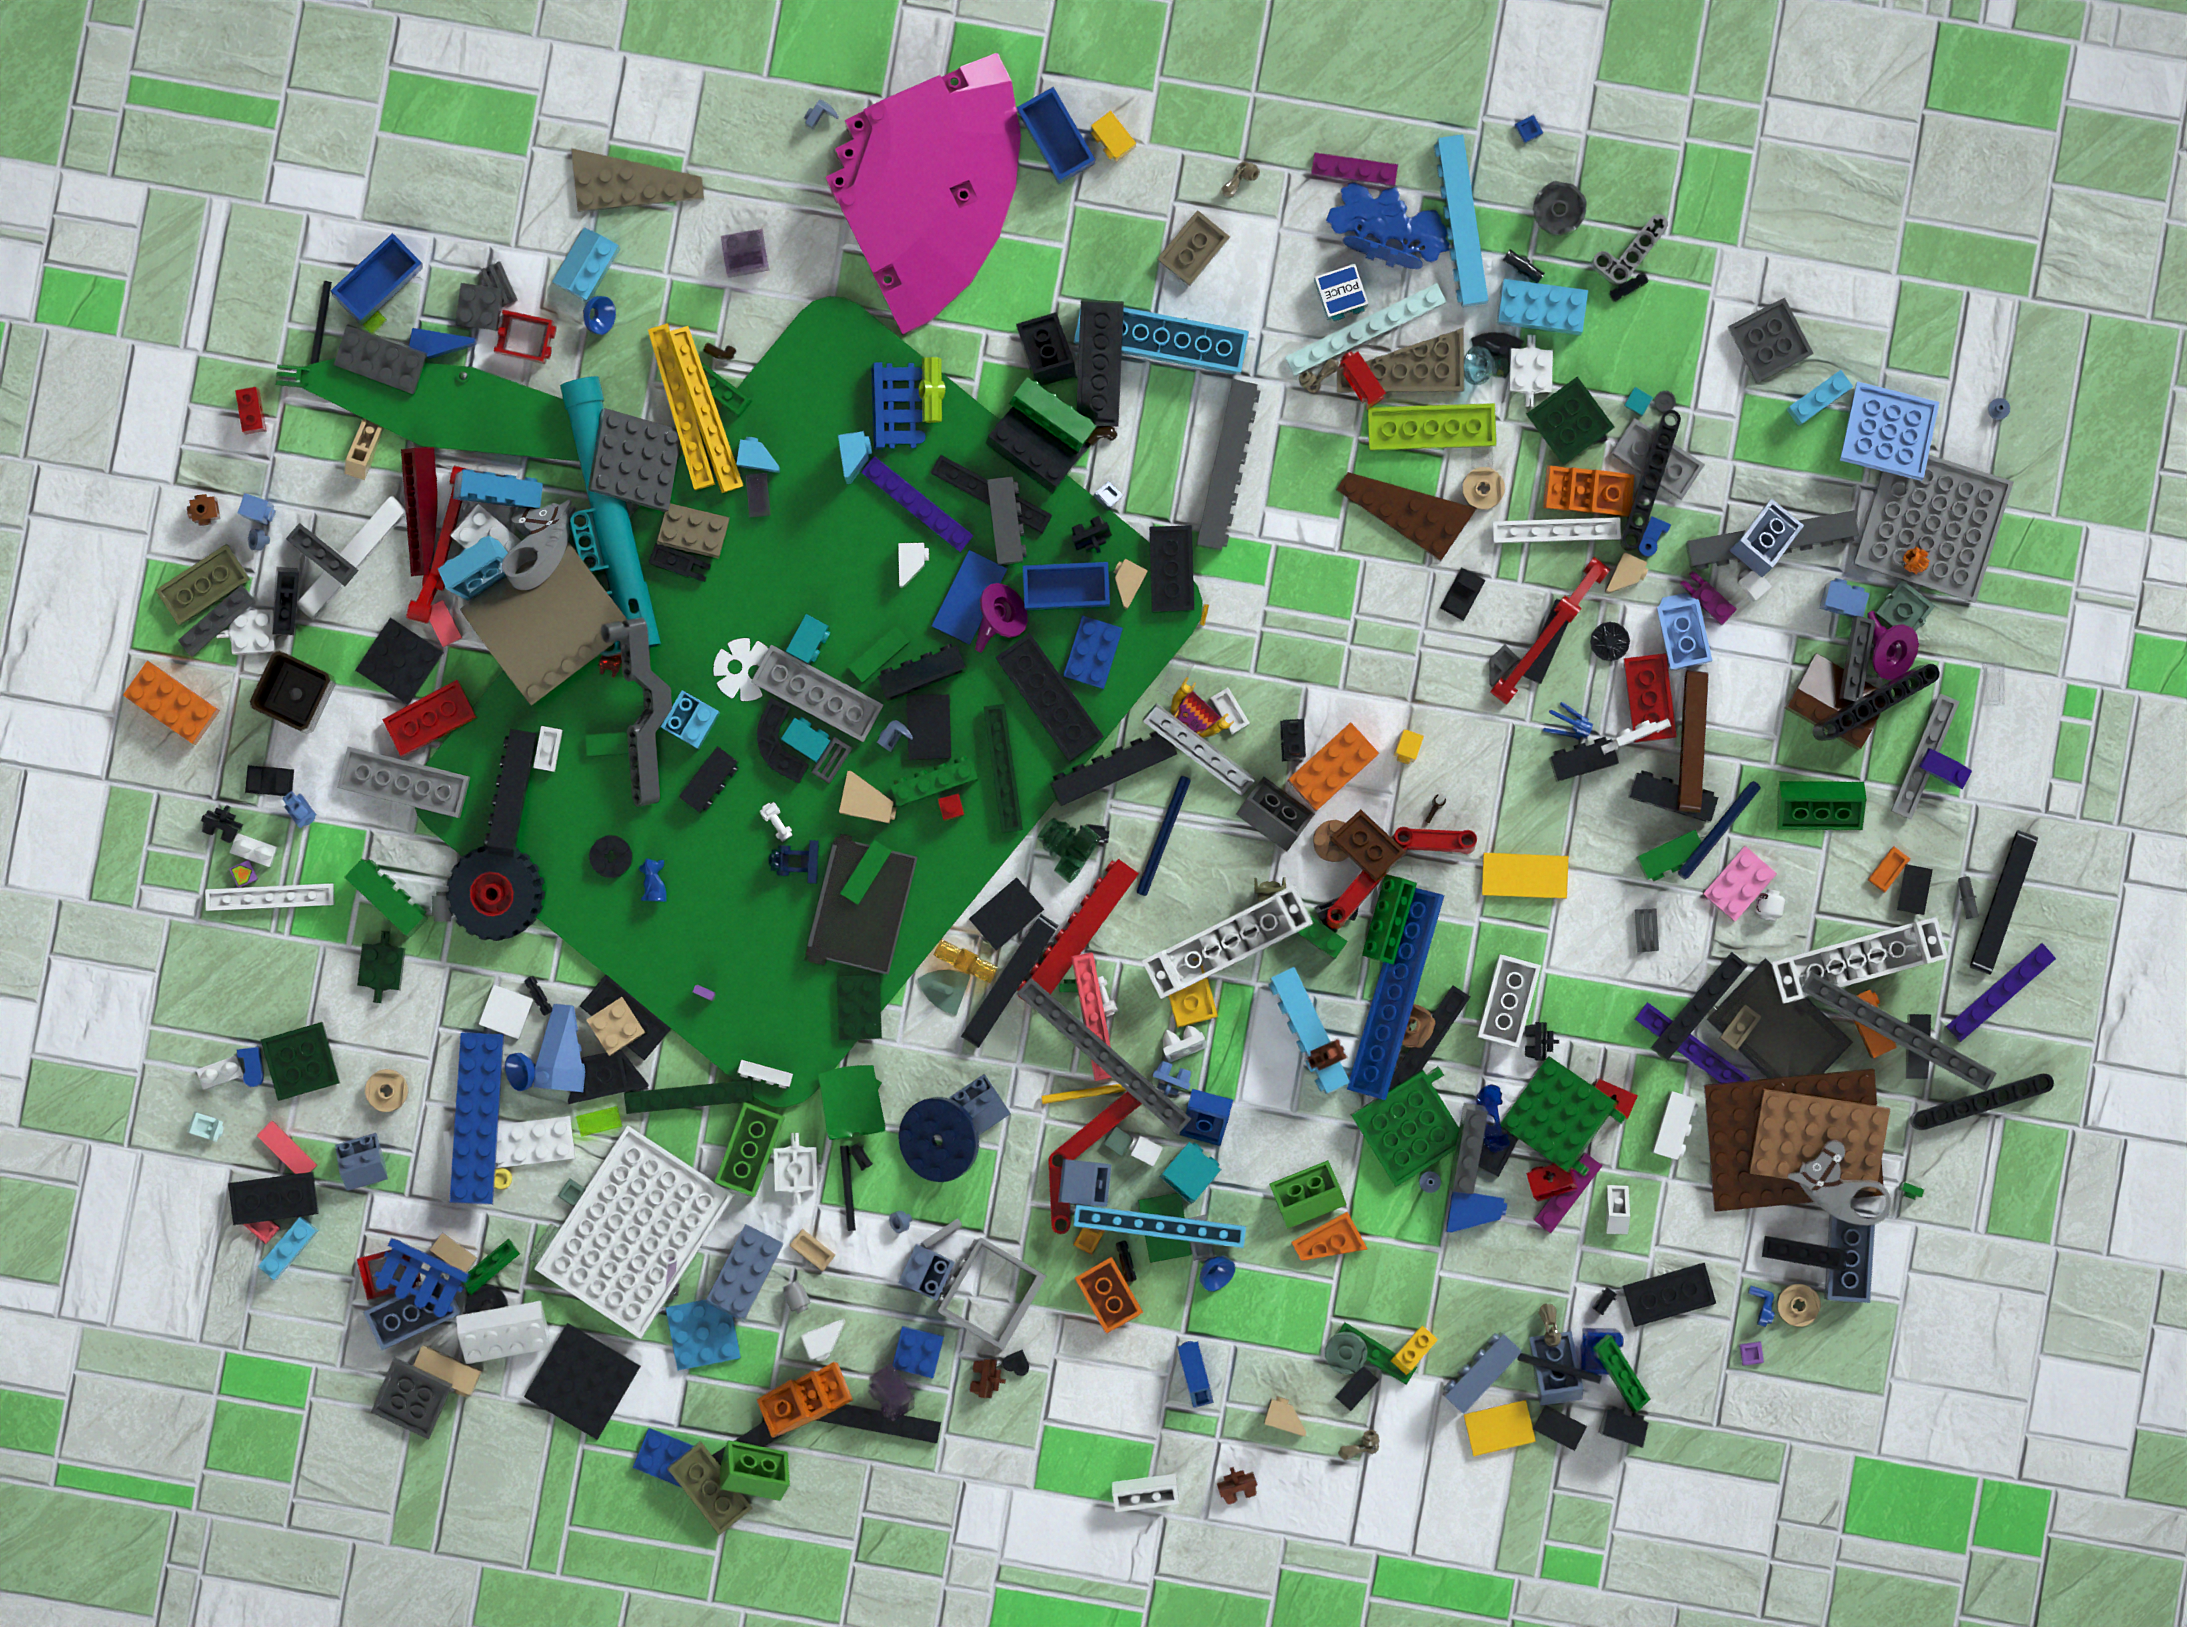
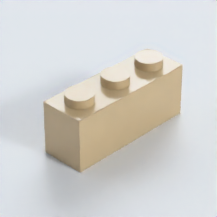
(449, 1369)

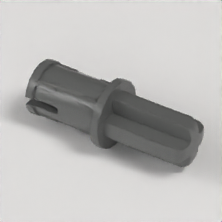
(1968, 897)

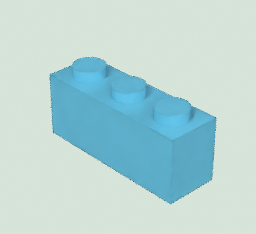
(1819, 398)
(288, 1248)

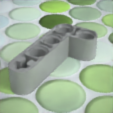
(1634, 248)

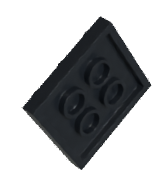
(399, 661)

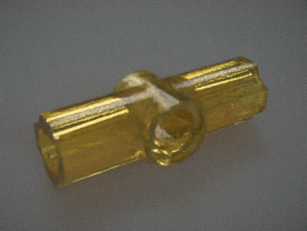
(965, 961)

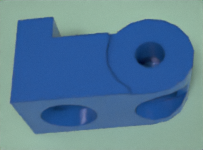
(1651, 535)
(253, 1066)

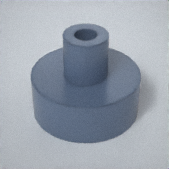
(1995, 412)
(257, 539)
(1424, 1182)
(900, 1221)

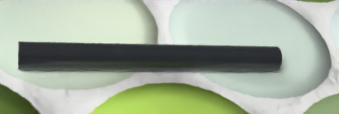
(321, 322)
(847, 1184)
(1560, 1368)

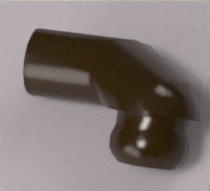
(718, 353)
(1102, 432)

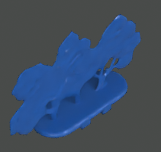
(1387, 220)

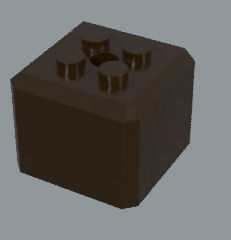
(279, 679)

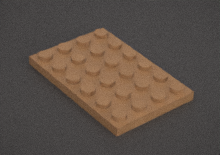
(1798, 1126)

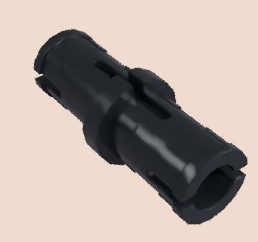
(1523, 266)

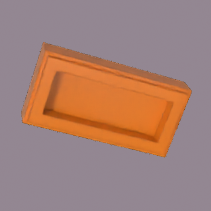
(1889, 869)

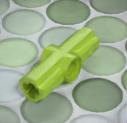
(931, 390)

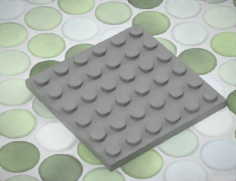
(1947, 514)

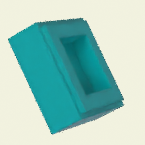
(1638, 401)

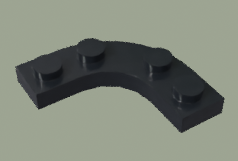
(769, 743)

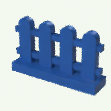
(892, 395)
(411, 1272)

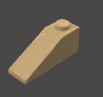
(363, 449)

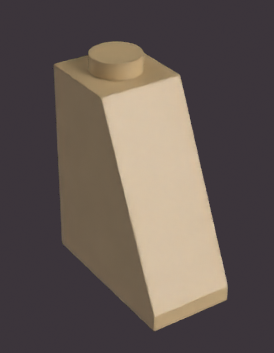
(865, 801)

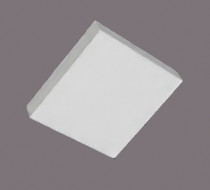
(506, 1011)

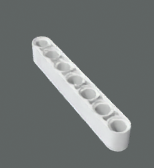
(355, 553)

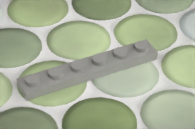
(1931, 738)
(1198, 749)

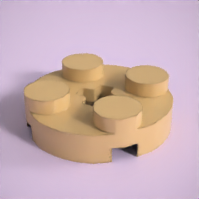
(1490, 478)
(377, 1098)
(1787, 1299)

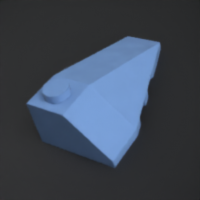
(559, 1057)

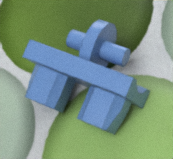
(299, 809)
(1163, 1073)

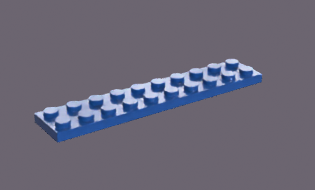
(1395, 999)

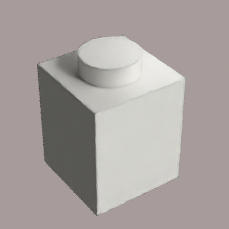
(1753, 584)
(1145, 1150)

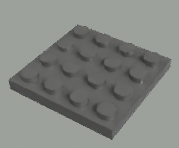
(634, 460)

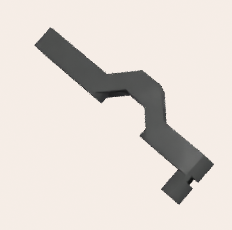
(657, 705)

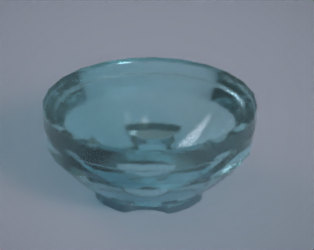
(1474, 365)

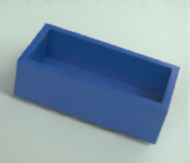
(1056, 135)
(377, 279)
(1066, 586)

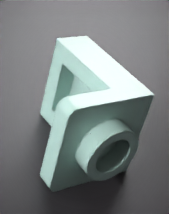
(205, 1126)

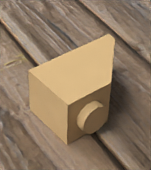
(1627, 573)
(1128, 580)
(1283, 1416)

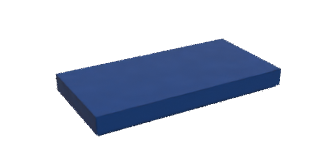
(961, 609)

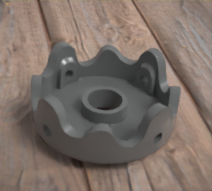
(1561, 193)

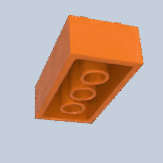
(171, 702)
(1333, 766)

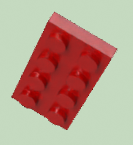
(1650, 694)
(429, 718)

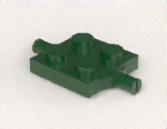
(381, 966)

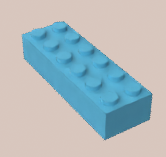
(1306, 1025)

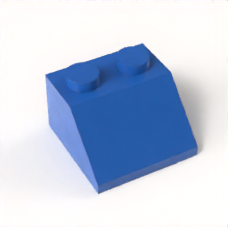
(1208, 1117)

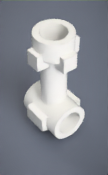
(770, 812)
(1109, 1006)

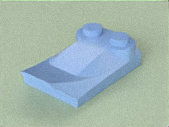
(1683, 631)

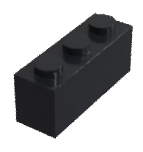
(1582, 760)
(709, 780)

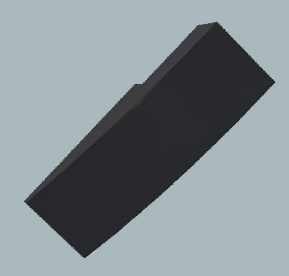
(1917, 1066)

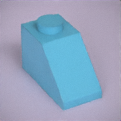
(755, 456)

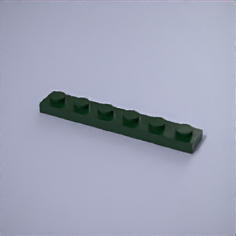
(1003, 768)
(688, 1096)

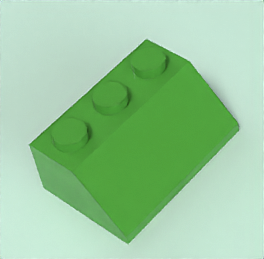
(1307, 1194)
(754, 1470)

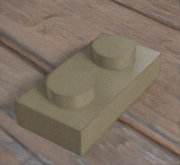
(1740, 1027)

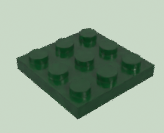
(1570, 420)
(300, 1061)

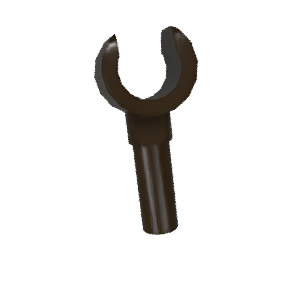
(1434, 809)

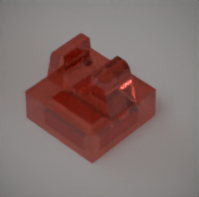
(611, 663)

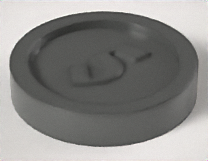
(1664, 401)

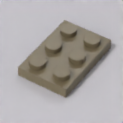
(1193, 248)
(693, 531)

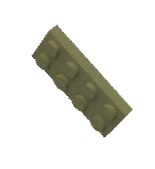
(203, 584)
(700, 1479)

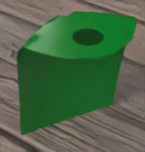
(851, 1102)

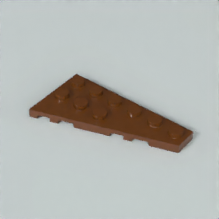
(1419, 517)

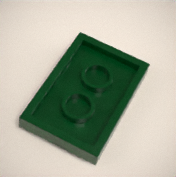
(859, 1007)

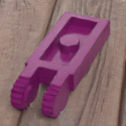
(1710, 599)

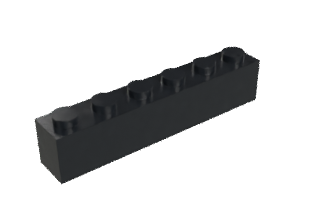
(1111, 768)
(511, 793)

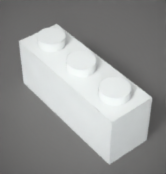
(1674, 1125)
(1145, 1492)

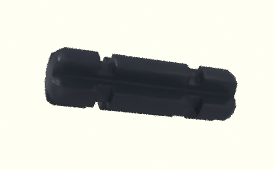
(1628, 287)
(538, 995)
(1126, 1261)

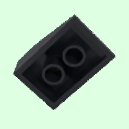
(1046, 349)

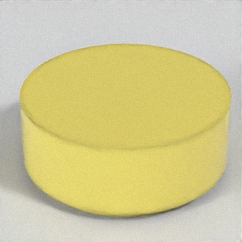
(503, 1178)

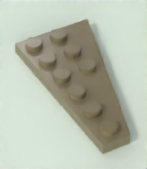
(619, 183)
(1422, 367)

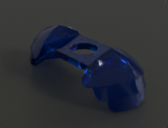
(1493, 1138)

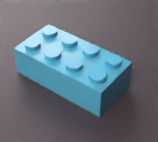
(1542, 307)

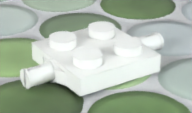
(1530, 371)
(251, 633)
(1642, 730)
(795, 1169)

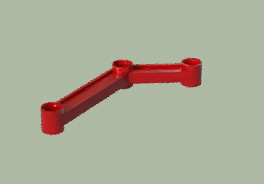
(421, 608)
(1566, 610)
(1418, 840)
(1078, 1144)

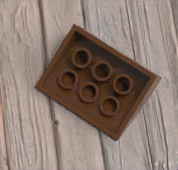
(1819, 697)

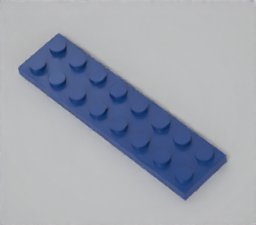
(476, 1118)

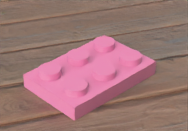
(1739, 883)

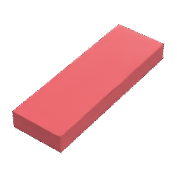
(286, 1149)

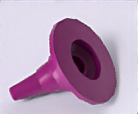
(1002, 614)
(1894, 649)

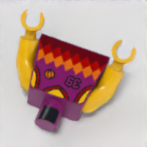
(1196, 713)

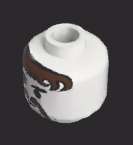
(1770, 905)

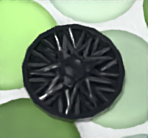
(1610, 641)

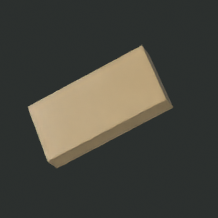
(812, 1250)
(453, 1253)

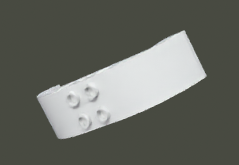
(1228, 942)
(1862, 957)

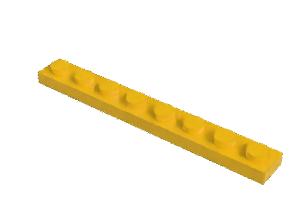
(681, 409)
(705, 409)

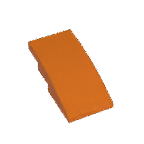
(1588, 491)
(804, 1399)

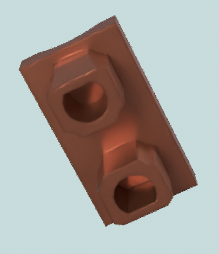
(1326, 1055)
(989, 1379)
(1237, 1482)

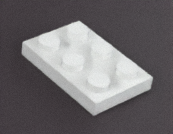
(480, 524)

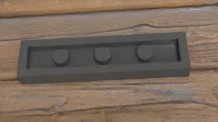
(322, 554)
(216, 620)
(1857, 659)

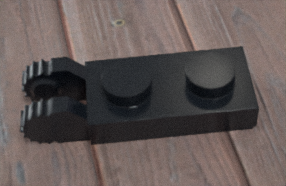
(677, 562)

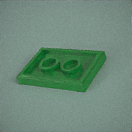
(1159, 1247)

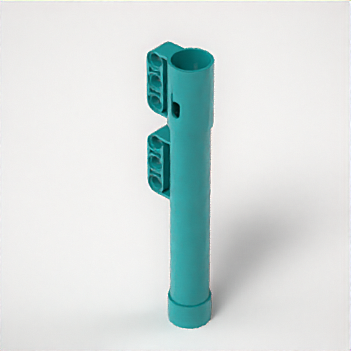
(608, 518)

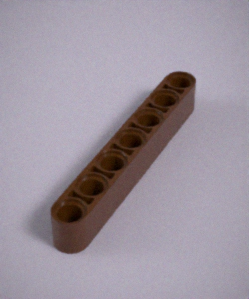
(1692, 741)

